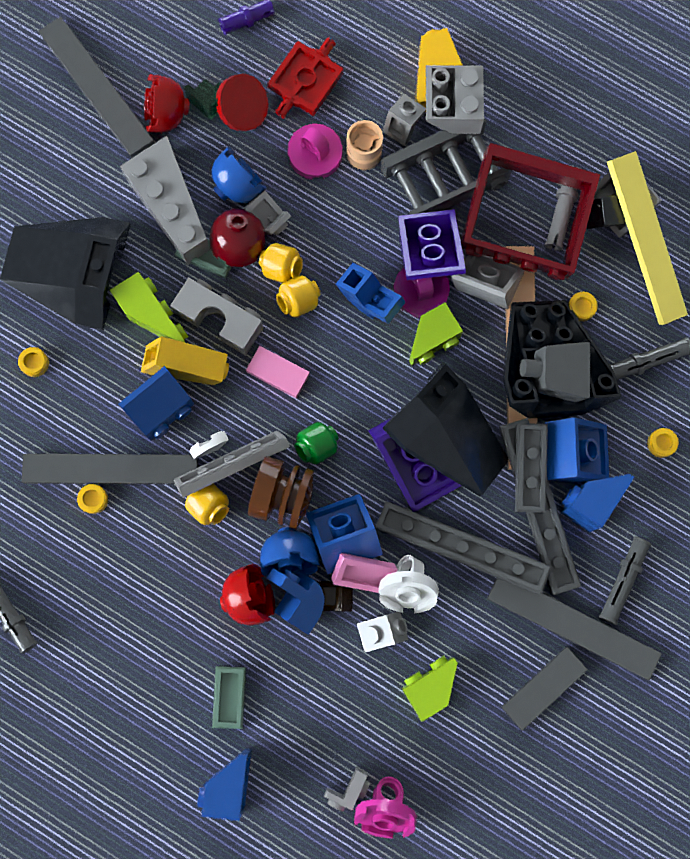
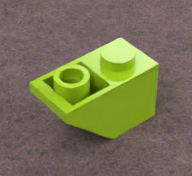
(435, 331)
(431, 690)

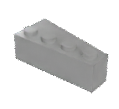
(163, 191)

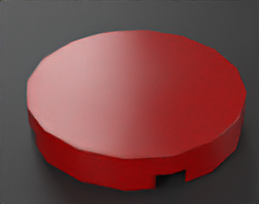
(242, 102)

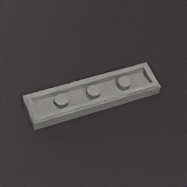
(231, 463)

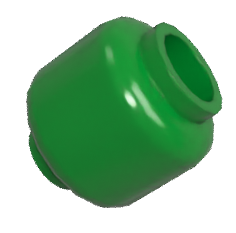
(316, 443)

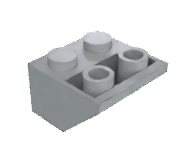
(455, 98)

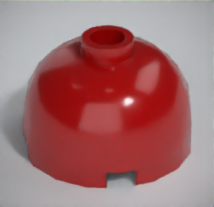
(164, 104)
(247, 597)

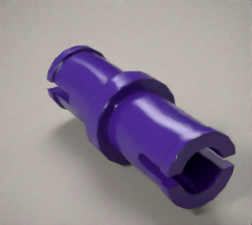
(246, 16)

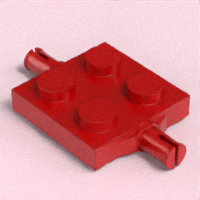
(305, 78)

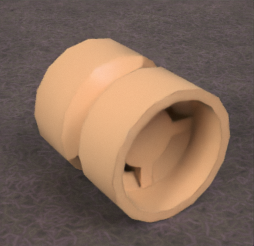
(364, 144)

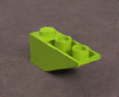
(142, 307)

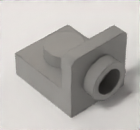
(403, 118)

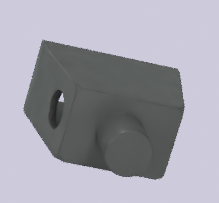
(560, 371)

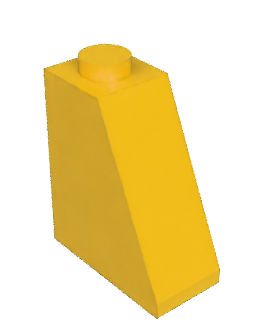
(435, 49)
(185, 361)

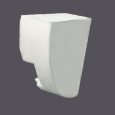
(217, 441)

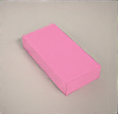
(277, 372)
(361, 572)

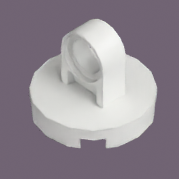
(408, 587)

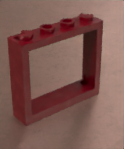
(545, 170)

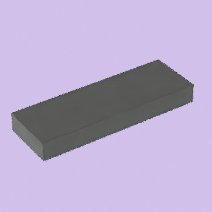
(531, 468)
(544, 688)

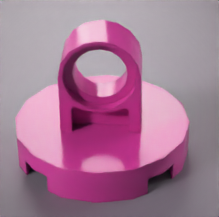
(315, 151)
(384, 816)

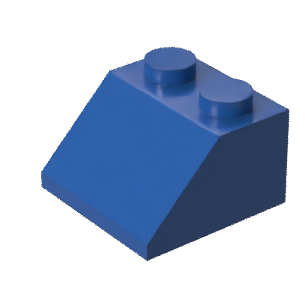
(157, 404)
(577, 450)
(594, 501)
(344, 529)
(227, 790)

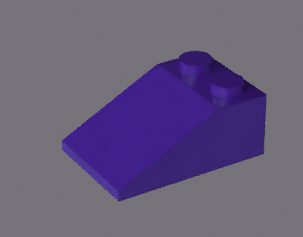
(431, 245)
(415, 479)

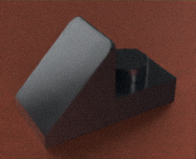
(606, 213)

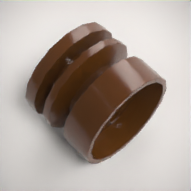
(281, 492)

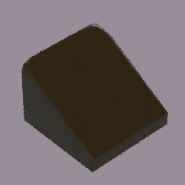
(336, 597)

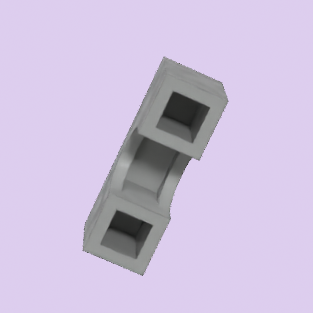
(198, 301)

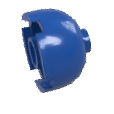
(235, 178)
(289, 551)

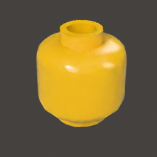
(280, 262)
(298, 296)
(208, 505)

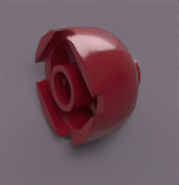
(237, 237)

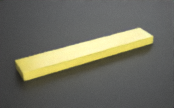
(647, 238)

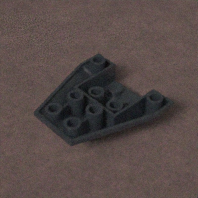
(66, 266)
(547, 324)
(449, 432)

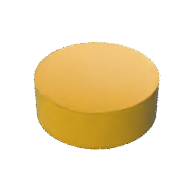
(583, 305)
(33, 362)
(662, 442)
(92, 499)

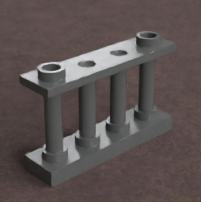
(423, 153)

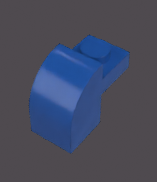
(368, 295)
(303, 599)

